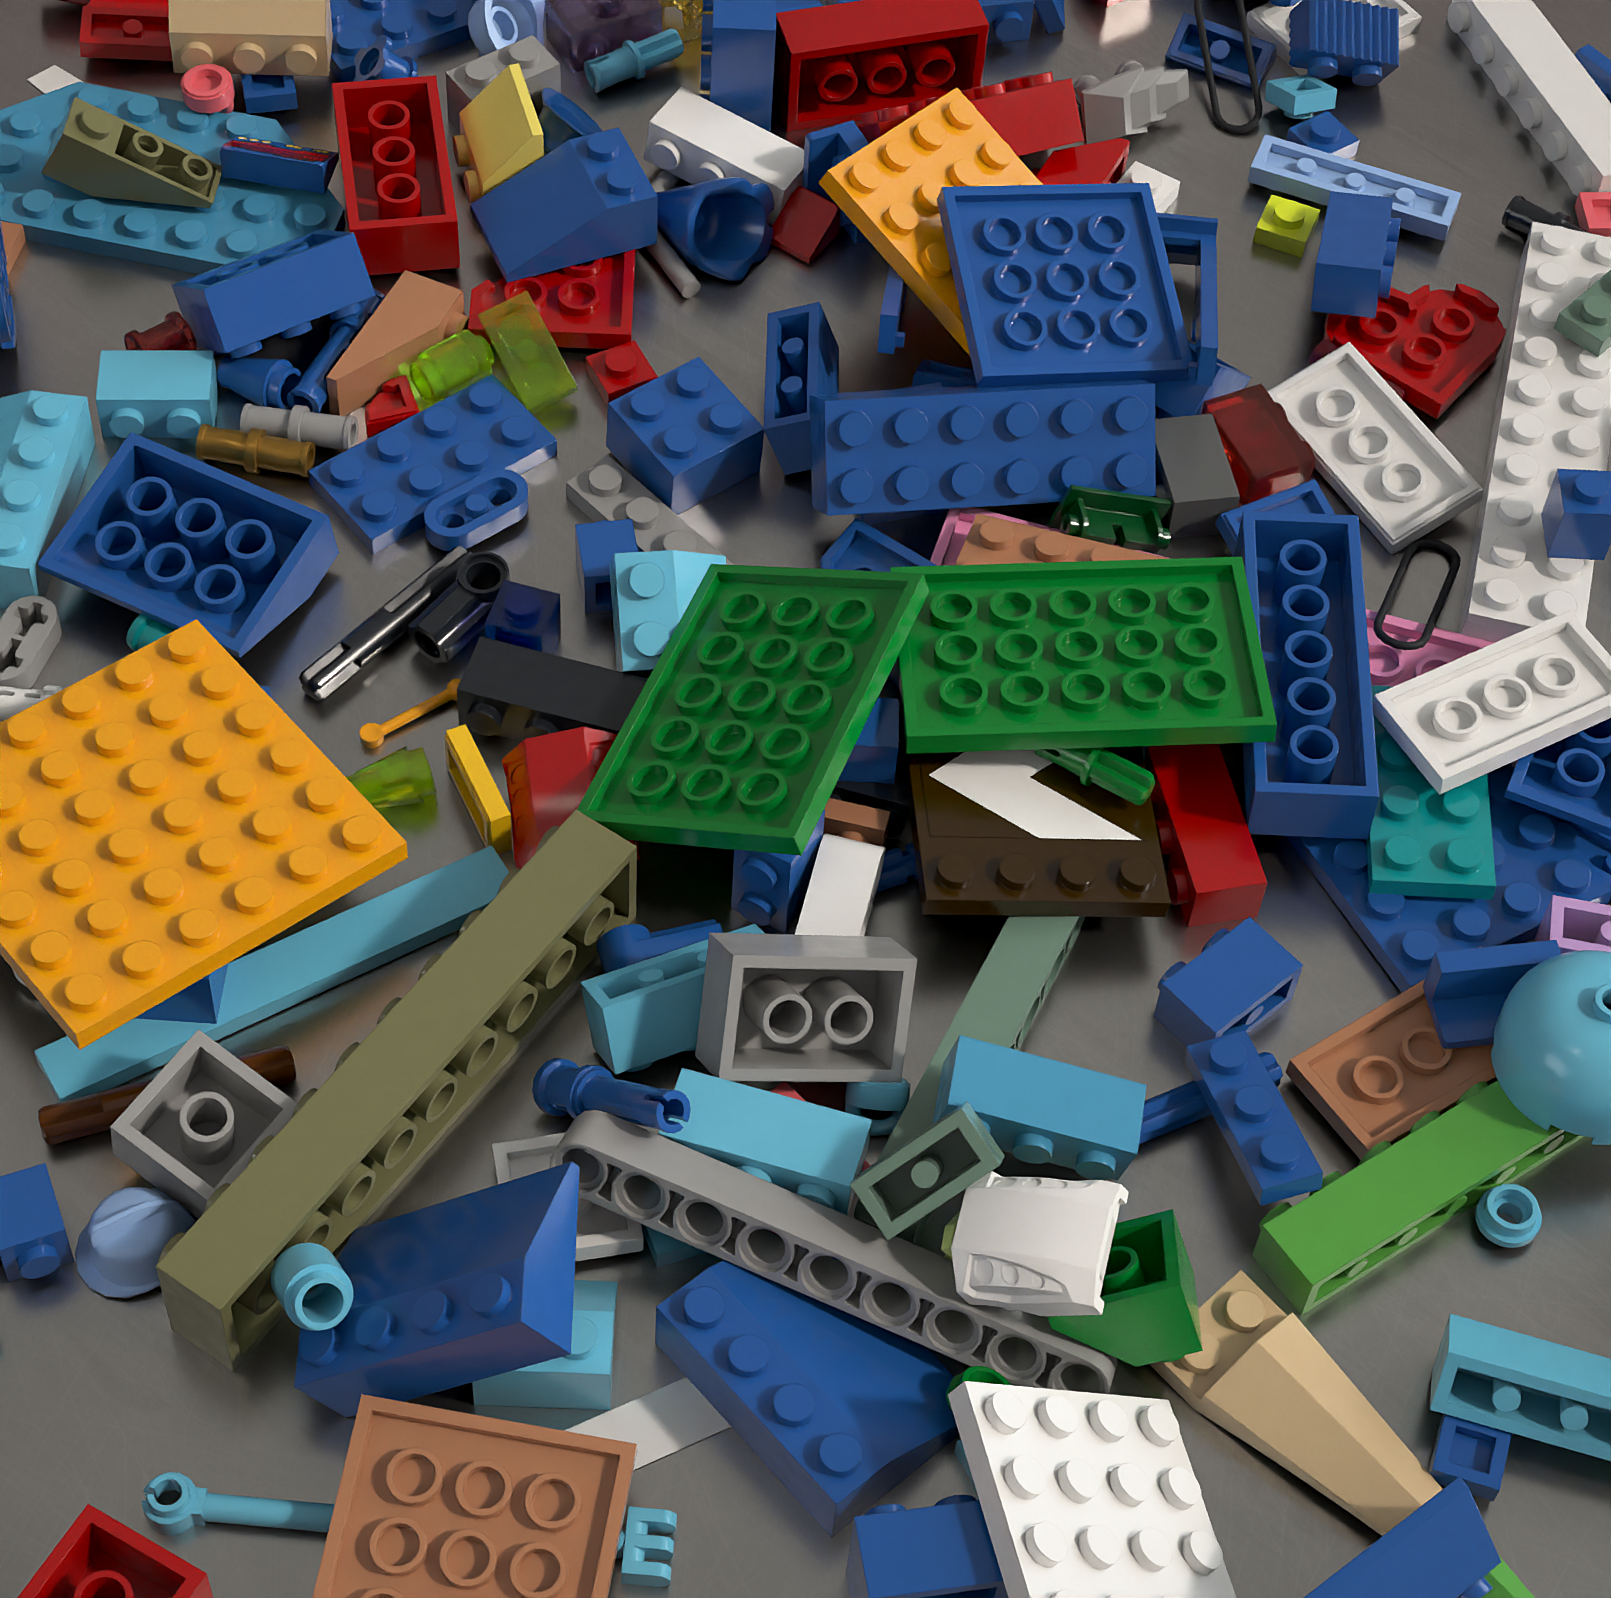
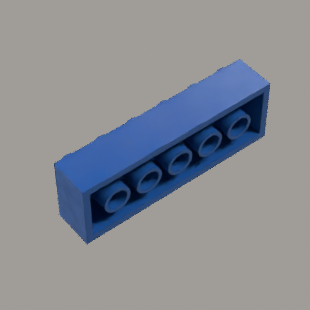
(979, 445)
(1315, 653)

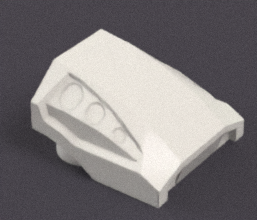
(1035, 1243)

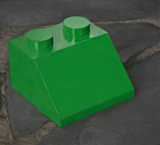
(1146, 1294)

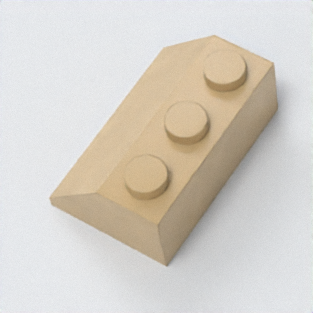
(252, 36)

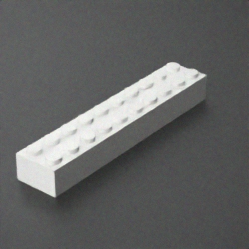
(1545, 418)

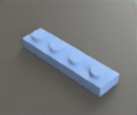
(1315, 174)

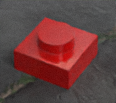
(619, 370)

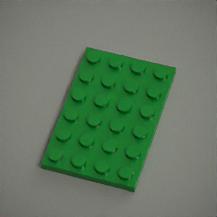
(1084, 657)
(754, 707)

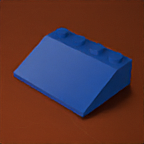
(192, 545)
(451, 1294)
(809, 1388)

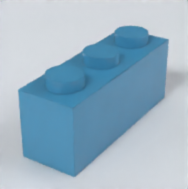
(1045, 1107)

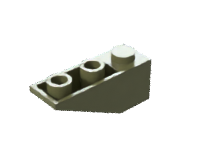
(126, 162)

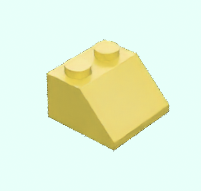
(498, 134)

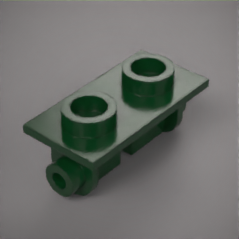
(1112, 514)

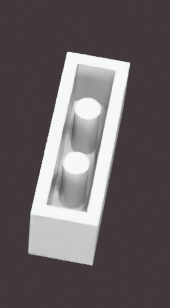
(709, 143)

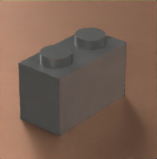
(1193, 475)

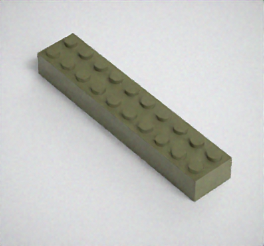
(399, 1086)

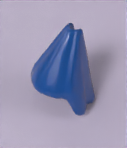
(718, 224)

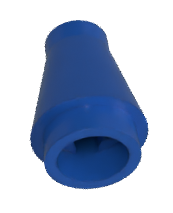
(259, 380)

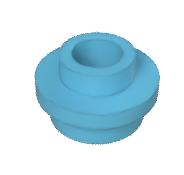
(1517, 1203)

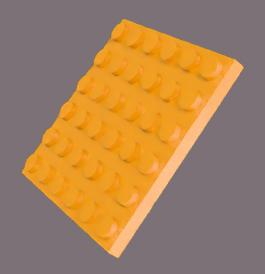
(165, 831)

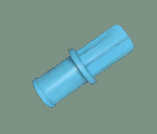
(633, 59)

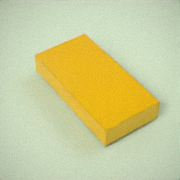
(478, 789)

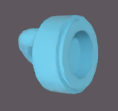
(878, 1096)

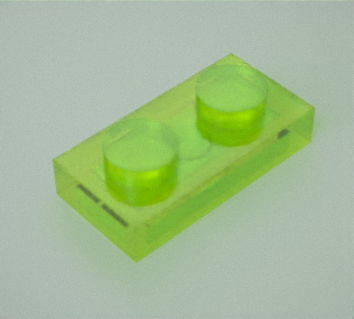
(528, 352)

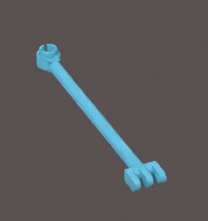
(199, 1506)

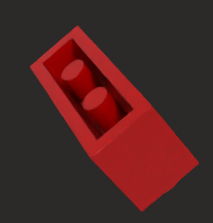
(1204, 835)

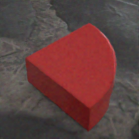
(390, 406)

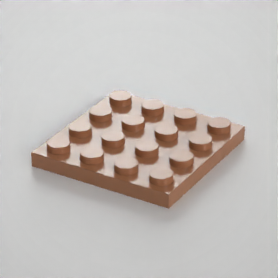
(473, 1508)

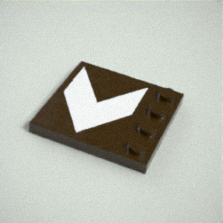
(1029, 838)

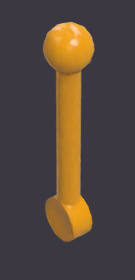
(373, 734)

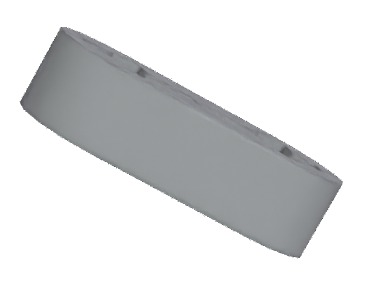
(30, 649)

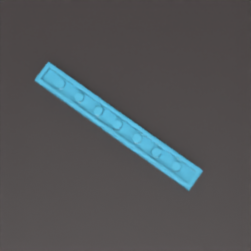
(287, 973)

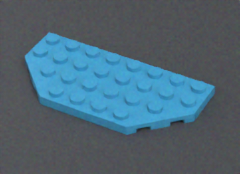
(176, 237)

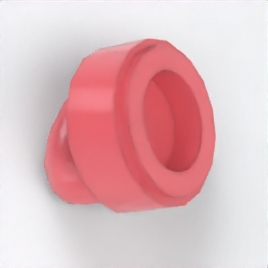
(208, 89)

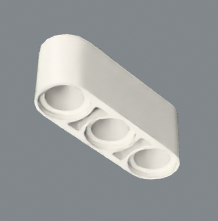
(841, 888)

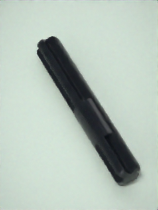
(380, 628)

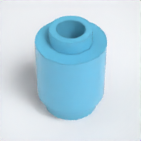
(311, 1286)

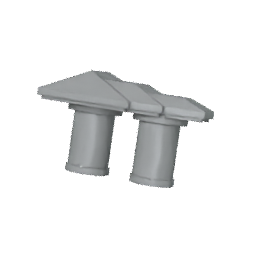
(1129, 100)

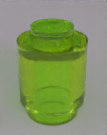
(451, 366)

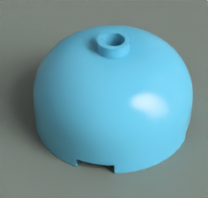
(1557, 1044)

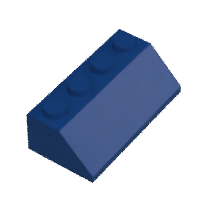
(1429, 1554)

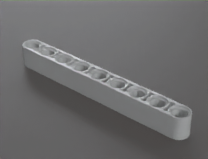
(802, 1251)

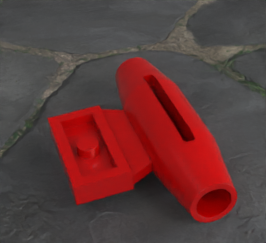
(125, 29)

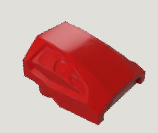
(549, 781)

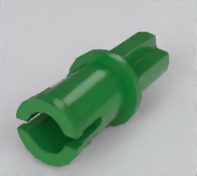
(1105, 770)

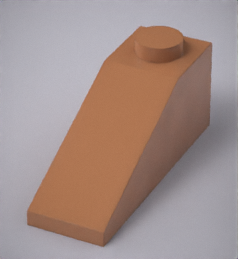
(406, 322)

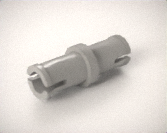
(302, 425)

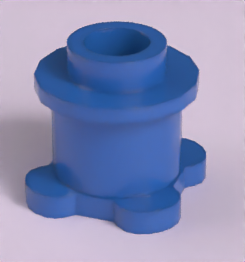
(380, 63)

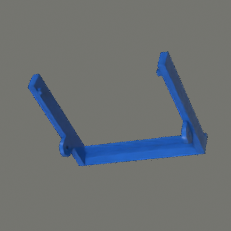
(1186, 241)

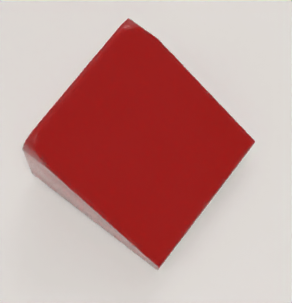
(806, 225)

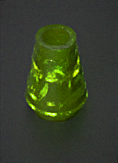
(396, 779)

